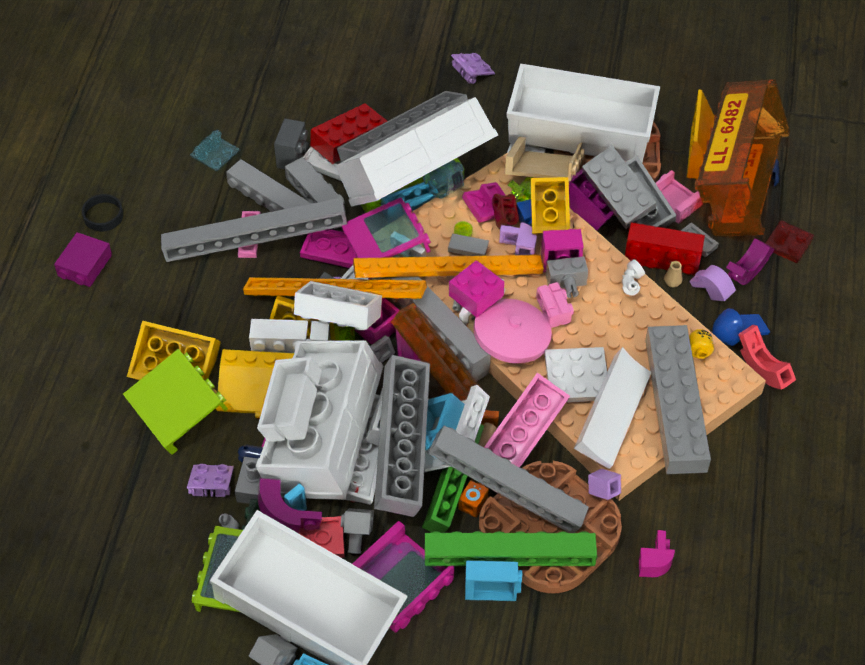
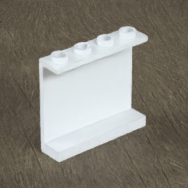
(467, 426)

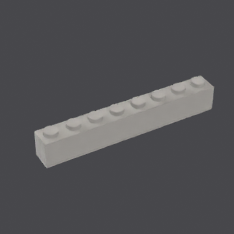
(508, 479)

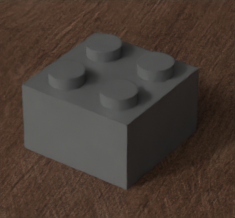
(290, 142)

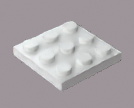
(577, 371)

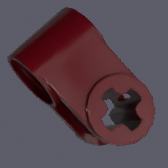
(504, 209)

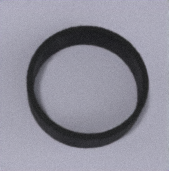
(102, 198)

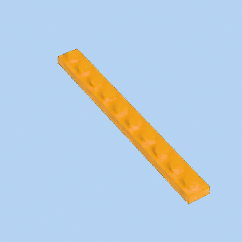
(445, 265)
(288, 286)

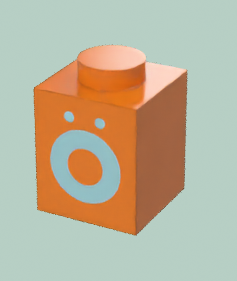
(473, 498)

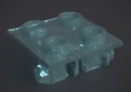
(214, 151)

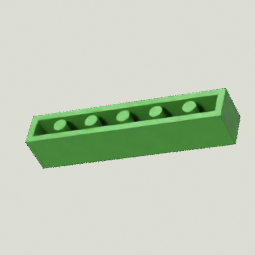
(446, 497)

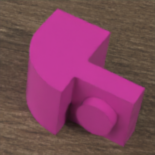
(658, 560)

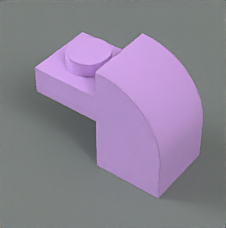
(521, 237)
(715, 281)

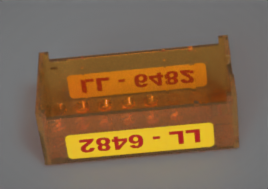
(742, 156)

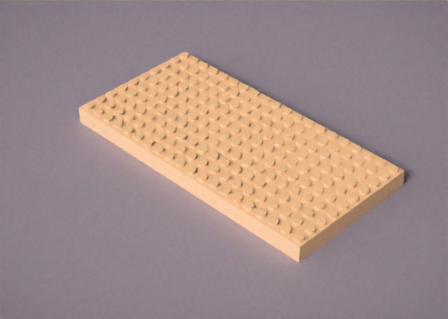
(601, 318)

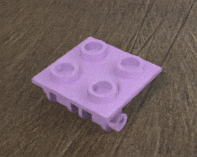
(471, 66)
(210, 477)

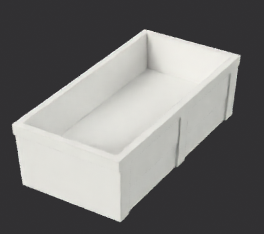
(573, 108)
(415, 151)
(336, 424)
(306, 593)

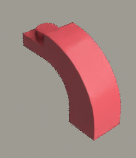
(775, 372)

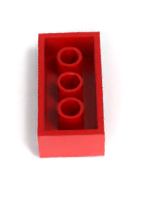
(342, 129)
(661, 246)

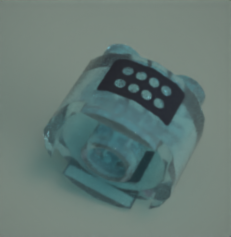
(445, 179)

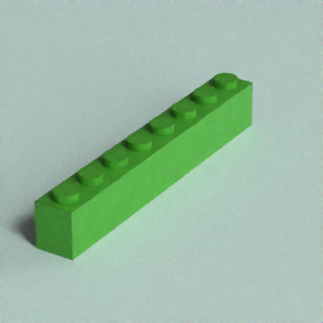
(519, 547)

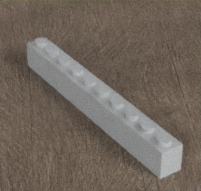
(253, 229)

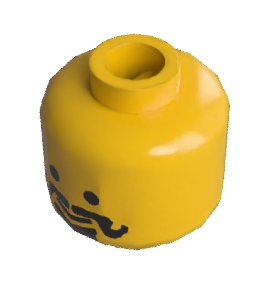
(701, 343)

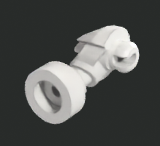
(634, 270)

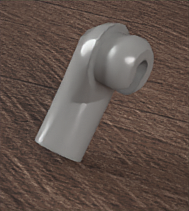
(228, 521)

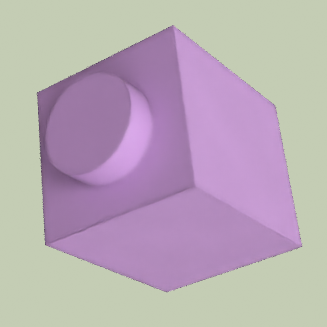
(604, 484)

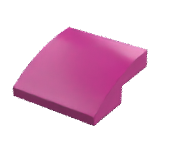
(481, 201)

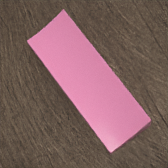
(527, 420)

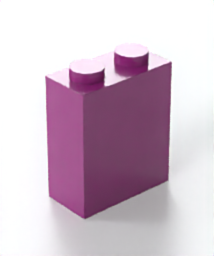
(83, 259)

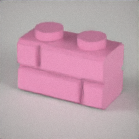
(554, 304)

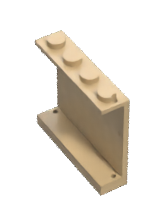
(542, 164)

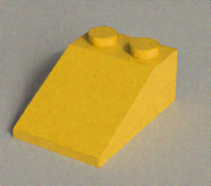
(549, 204)

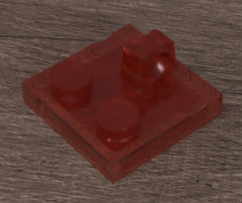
(789, 241)

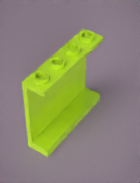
(174, 398)

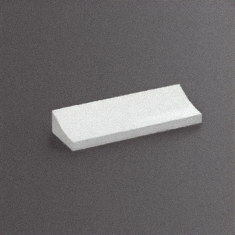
(613, 409)
(365, 467)

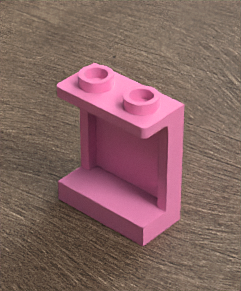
(678, 196)

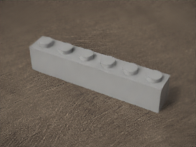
(262, 188)

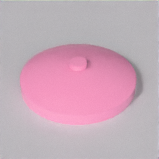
(513, 331)

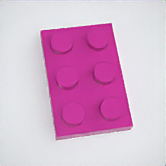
(328, 247)

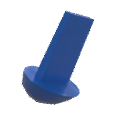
(730, 324)

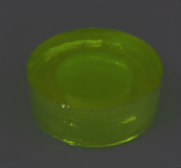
(463, 228)

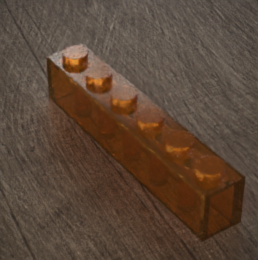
(433, 350)

